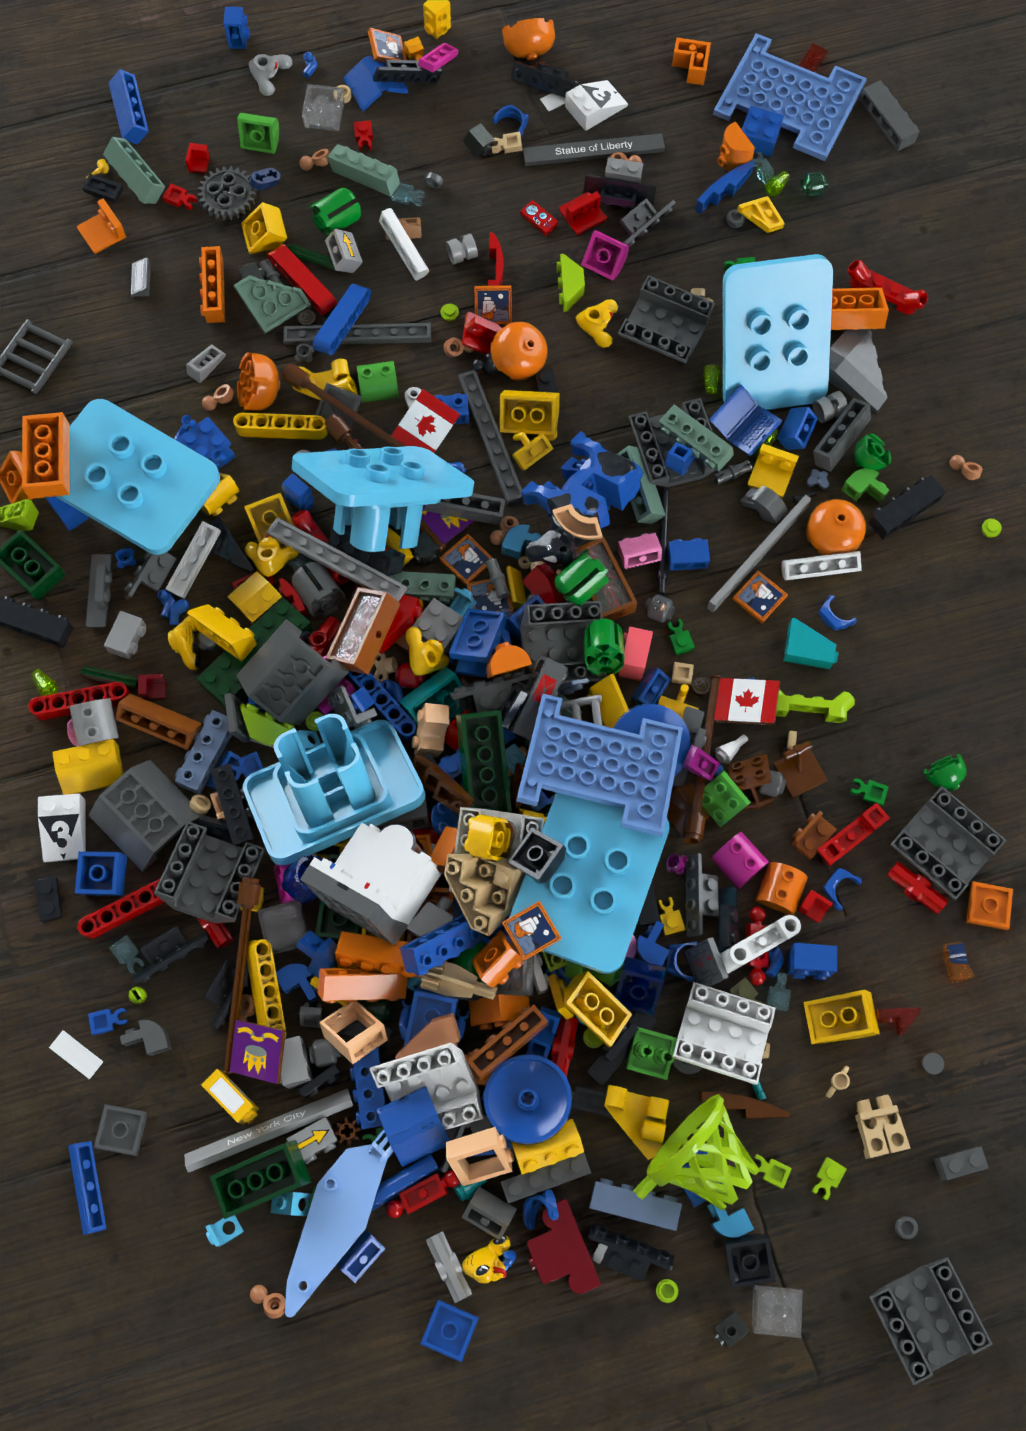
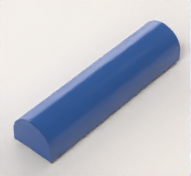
(405, 1179)
(87, 1187)

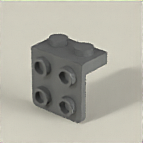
(341, 703)

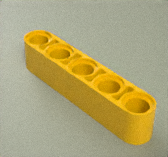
(272, 422)
(268, 980)

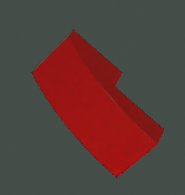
(291, 595)

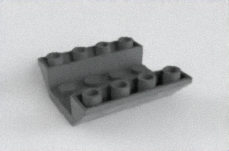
(667, 319)
(655, 446)
(558, 634)
(289, 676)
(142, 813)
(947, 842)
(206, 875)
(929, 1319)

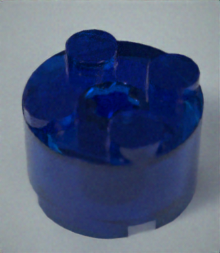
(292, 882)

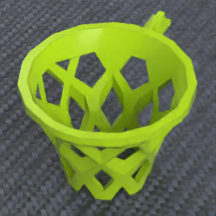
(668, 1161)

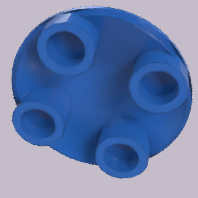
(442, 817)

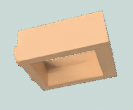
(362, 1043)
(475, 1144)

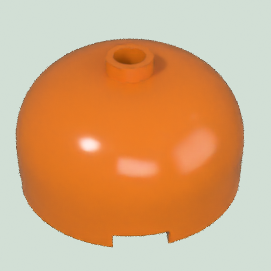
(529, 38)
(519, 350)
(257, 382)
(836, 535)

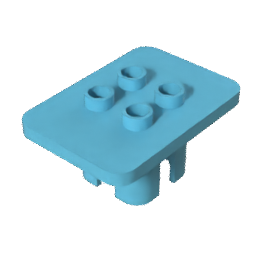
(778, 330)
(135, 477)
(381, 489)
(330, 790)
(597, 886)

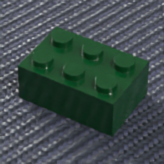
(29, 565)

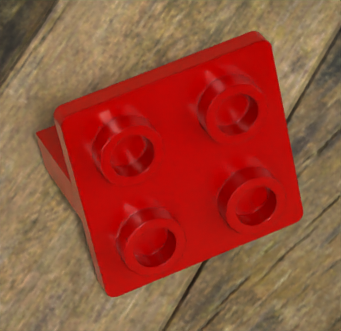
(583, 212)
(479, 333)

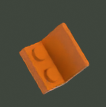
(102, 229)

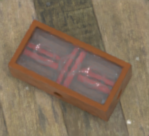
(616, 595)
(363, 630)

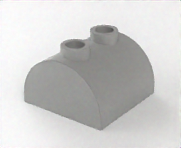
(94, 721)

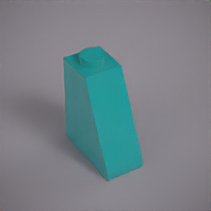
(808, 647)

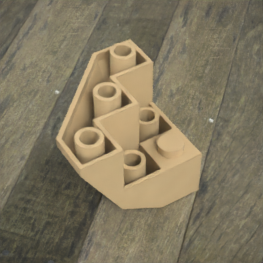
(483, 889)

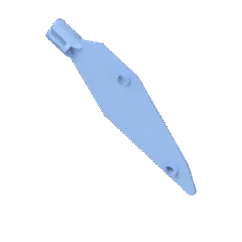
(336, 1217)

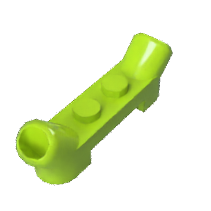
(834, 710)

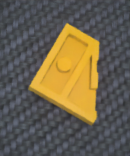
(762, 214)

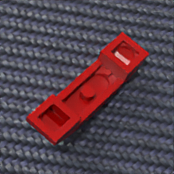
(495, 252)
(853, 834)

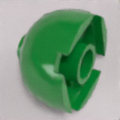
(871, 454)
(947, 773)

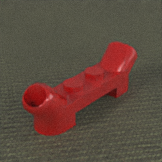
(906, 299)
(305, 522)

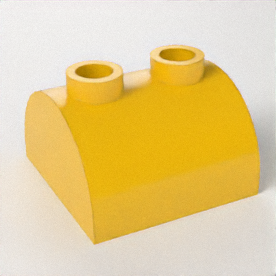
(224, 492)

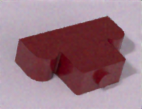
(563, 1252)

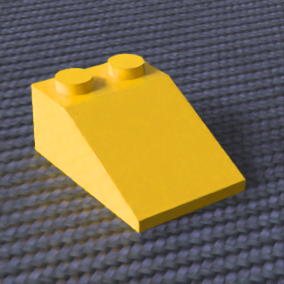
(265, 512)
(841, 1017)

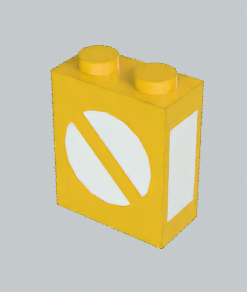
(230, 1097)

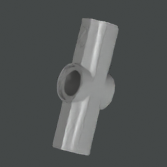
(448, 1267)

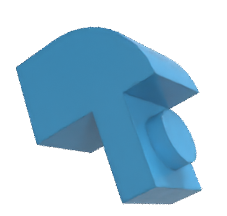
(517, 539)
(730, 1225)

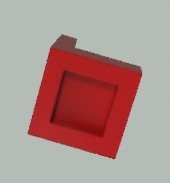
(197, 158)
(814, 906)

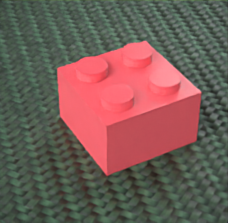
(636, 652)

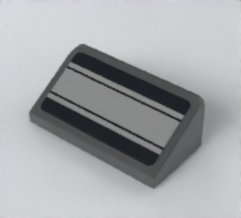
(140, 278)

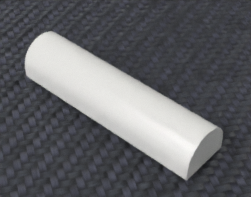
(403, 244)
(821, 565)

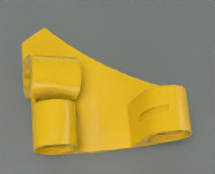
(337, 376)
(639, 1117)

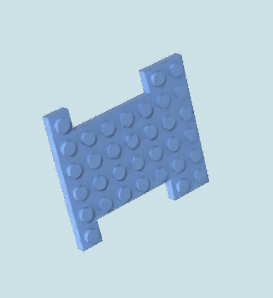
(810, 102)
(603, 765)

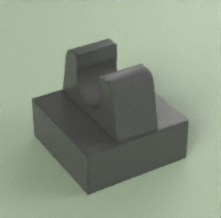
(310, 1016)

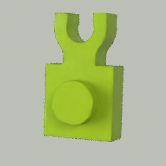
(774, 1171)
(830, 1175)

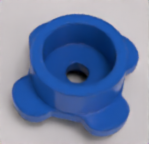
(125, 553)

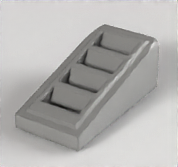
(198, 372)

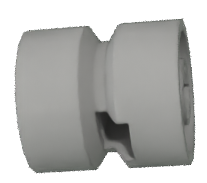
(461, 249)
(830, 406)

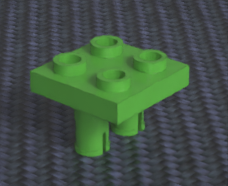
(723, 799)
(651, 1053)

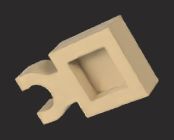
(509, 143)

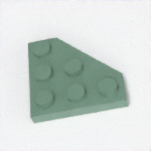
(270, 301)

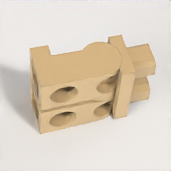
(881, 1128)

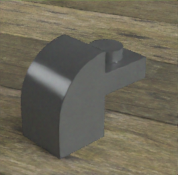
(766, 502)
(154, 1037)

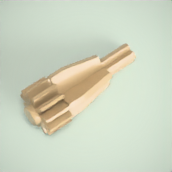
(455, 982)

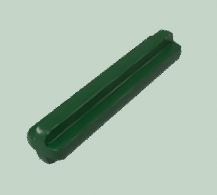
(312, 256)
(108, 677)

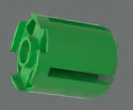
(331, 203)
(581, 579)
(603, 647)

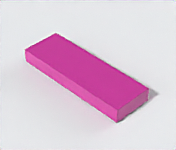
(438, 57)

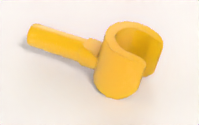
(103, 168)

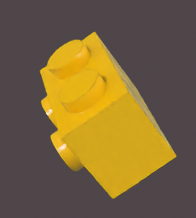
(437, 17)

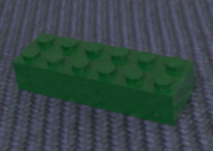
(221, 675)
(484, 759)

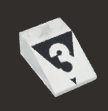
(593, 103)
(62, 826)

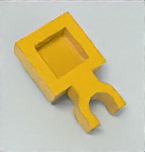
(671, 919)

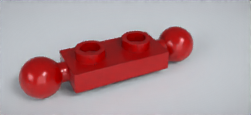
(757, 976)
(422, 1194)

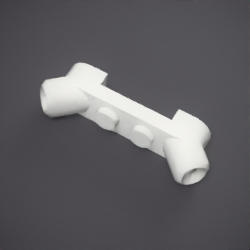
(760, 942)

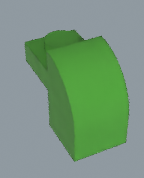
(865, 481)

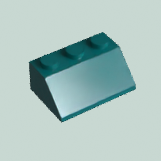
(434, 691)

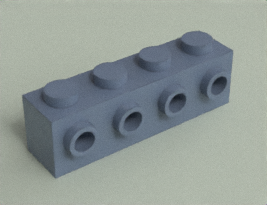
(204, 754)
(627, 1204)

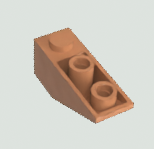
(436, 1033)

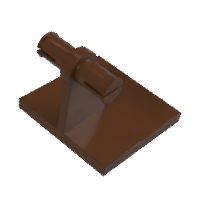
(800, 770)
(751, 774)

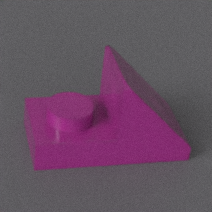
(700, 763)

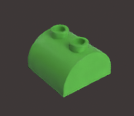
(258, 132)
(377, 381)

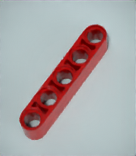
(302, 278)
(71, 697)
(116, 909)

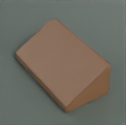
(411, 226)

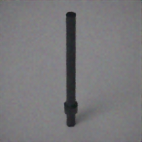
(662, 574)

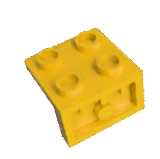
(773, 469)

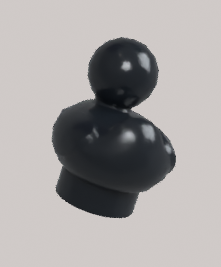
(488, 367)

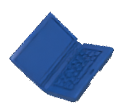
(362, 84)
(744, 421)
(413, 1126)

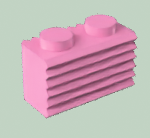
(640, 550)

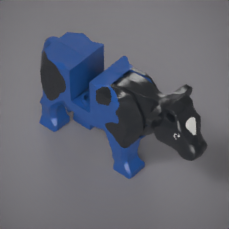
(588, 488)

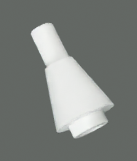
(727, 751)

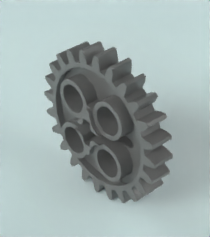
(226, 193)

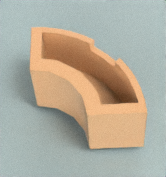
(577, 525)
(431, 729)

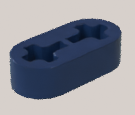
(259, 179)

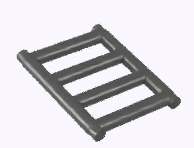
(45, 373)

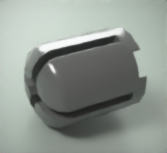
(317, 602)

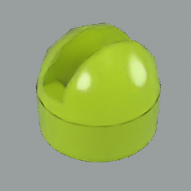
(141, 992)

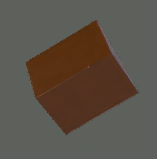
(681, 805)

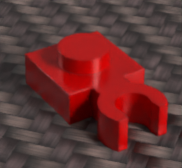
(363, 133)
(177, 196)

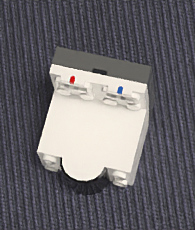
(376, 879)

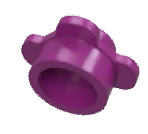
(672, 865)

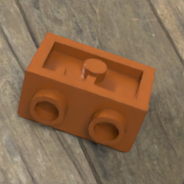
(813, 835)

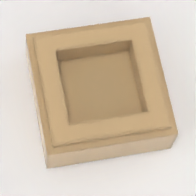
(682, 673)

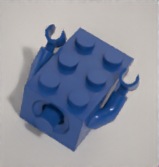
(205, 440)
(477, 641)
(423, 1009)

